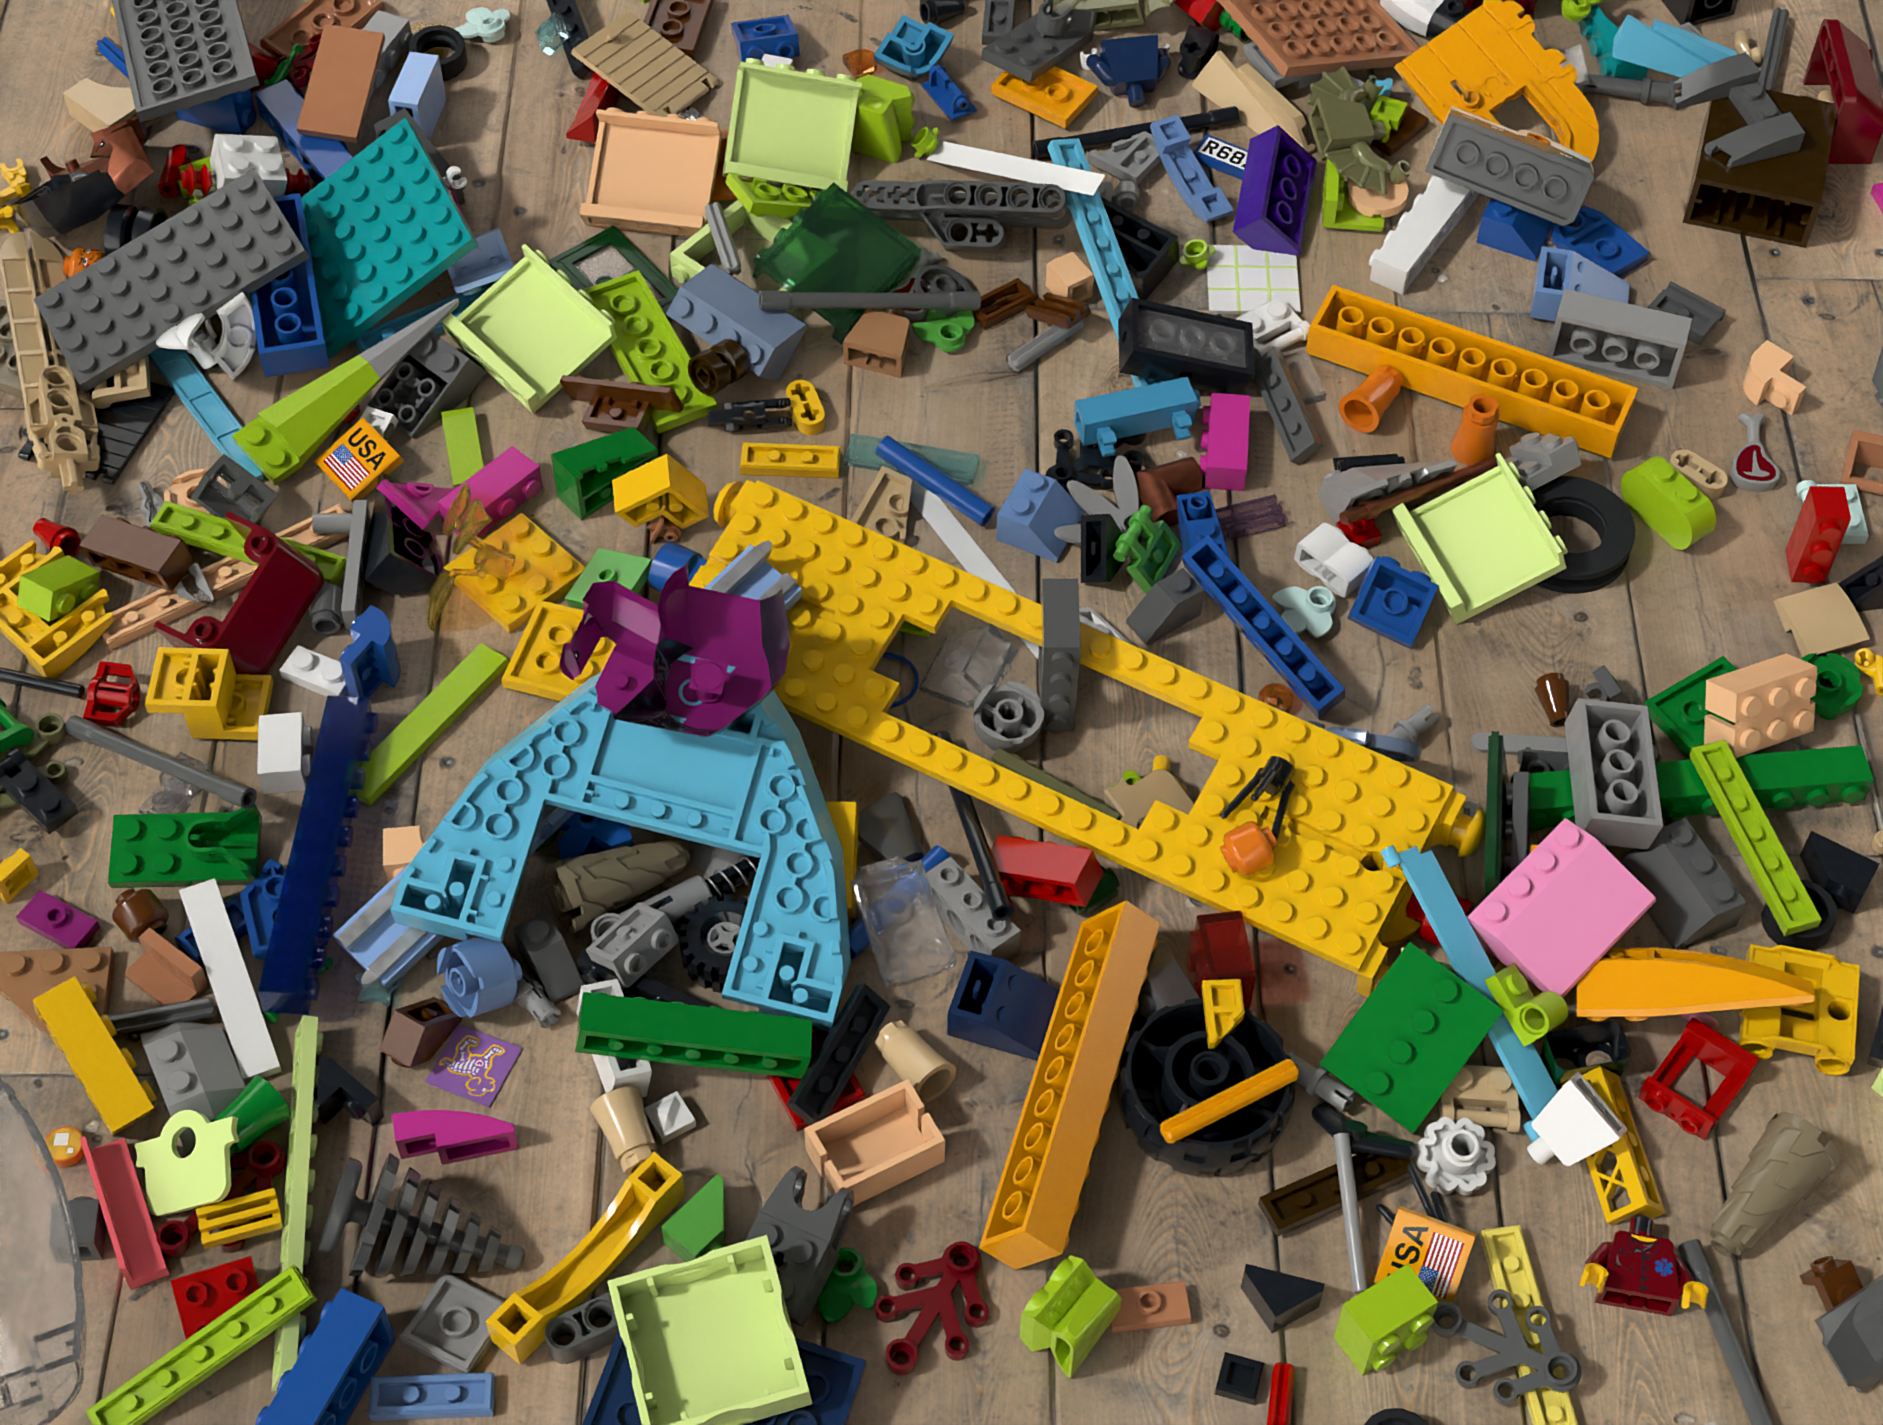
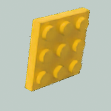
(539, 573)
(537, 656)

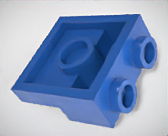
(766, 36)
(1392, 600)

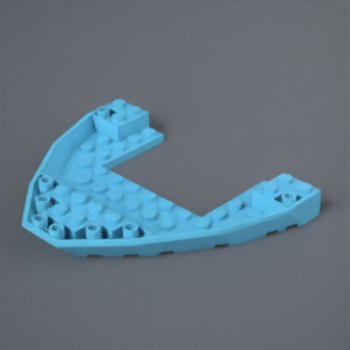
(729, 790)

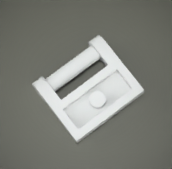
(1272, 320)

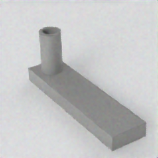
(357, 525)

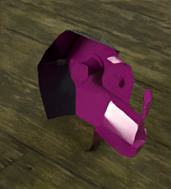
(688, 622)

